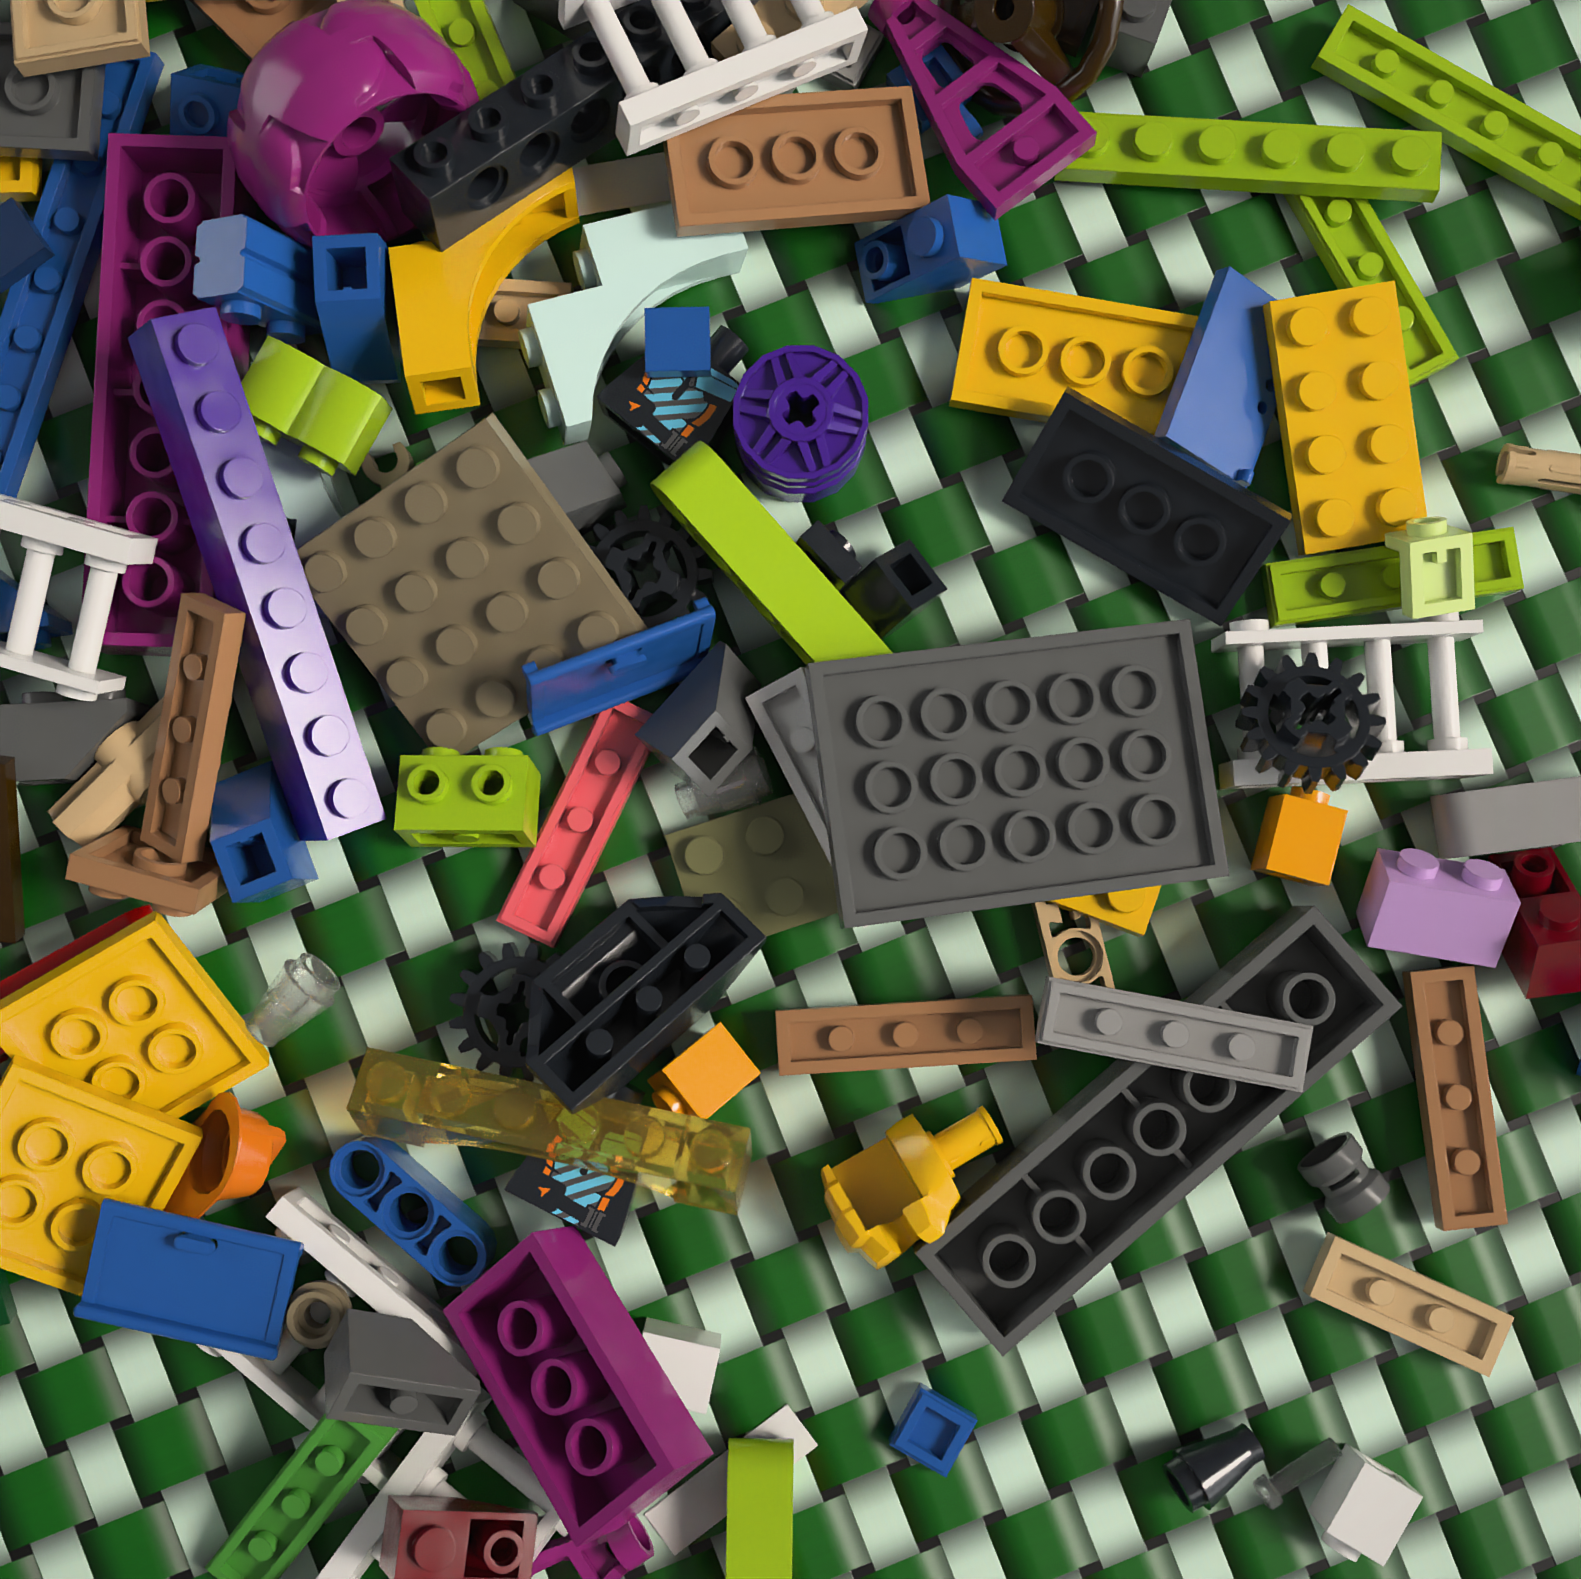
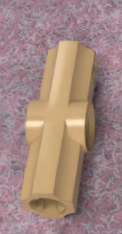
(113, 784)

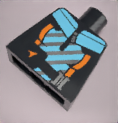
(677, 411)
(578, 1195)

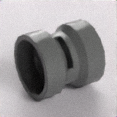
(1343, 1178)

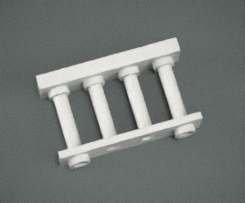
(708, 86)
(107, 554)
(1447, 752)
(357, 1271)
(422, 1476)

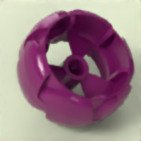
(311, 124)

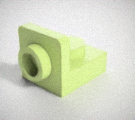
(1434, 567)

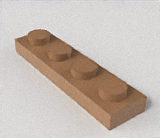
(192, 726)
(905, 1034)
(1454, 1097)

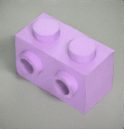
(1437, 907)

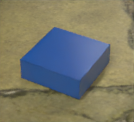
(677, 342)
(932, 1429)

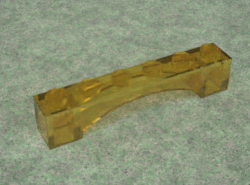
(659, 1149)

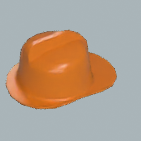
(230, 1158)

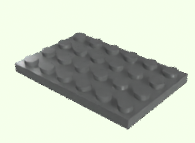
(1015, 772)

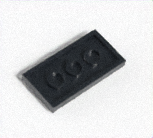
(1146, 507)

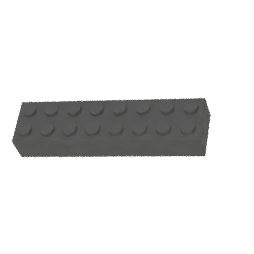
(1144, 1137)

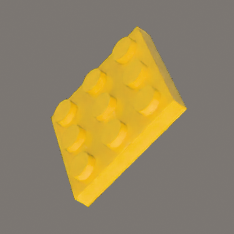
(134, 1022)
(64, 1154)

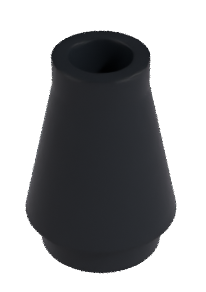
(1211, 1467)

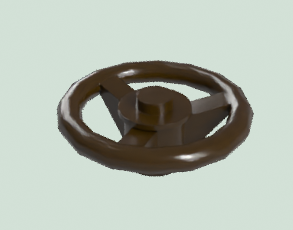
(1031, 30)

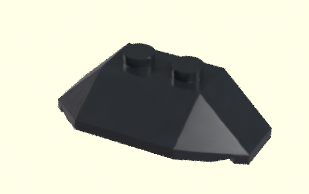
(632, 991)

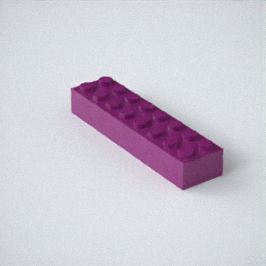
(152, 208)

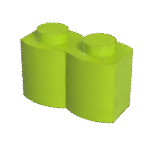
(312, 408)

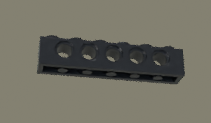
(534, 126)

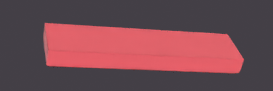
(578, 825)

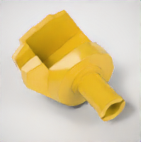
(903, 1186)

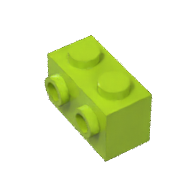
(468, 799)

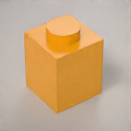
(1299, 837)
(703, 1075)

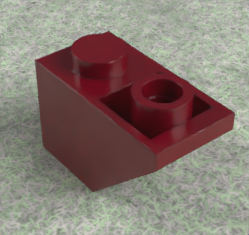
(1546, 932)
(456, 1539)

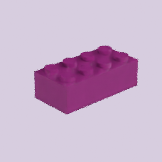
(576, 1383)

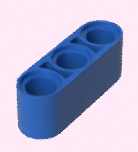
(381, 1205)

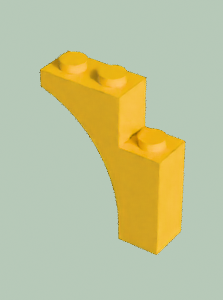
(448, 293)

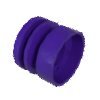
(793, 459)

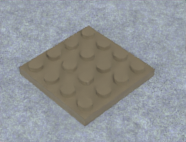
(463, 583)

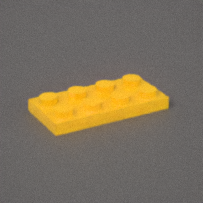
(1033, 343)
(1345, 416)

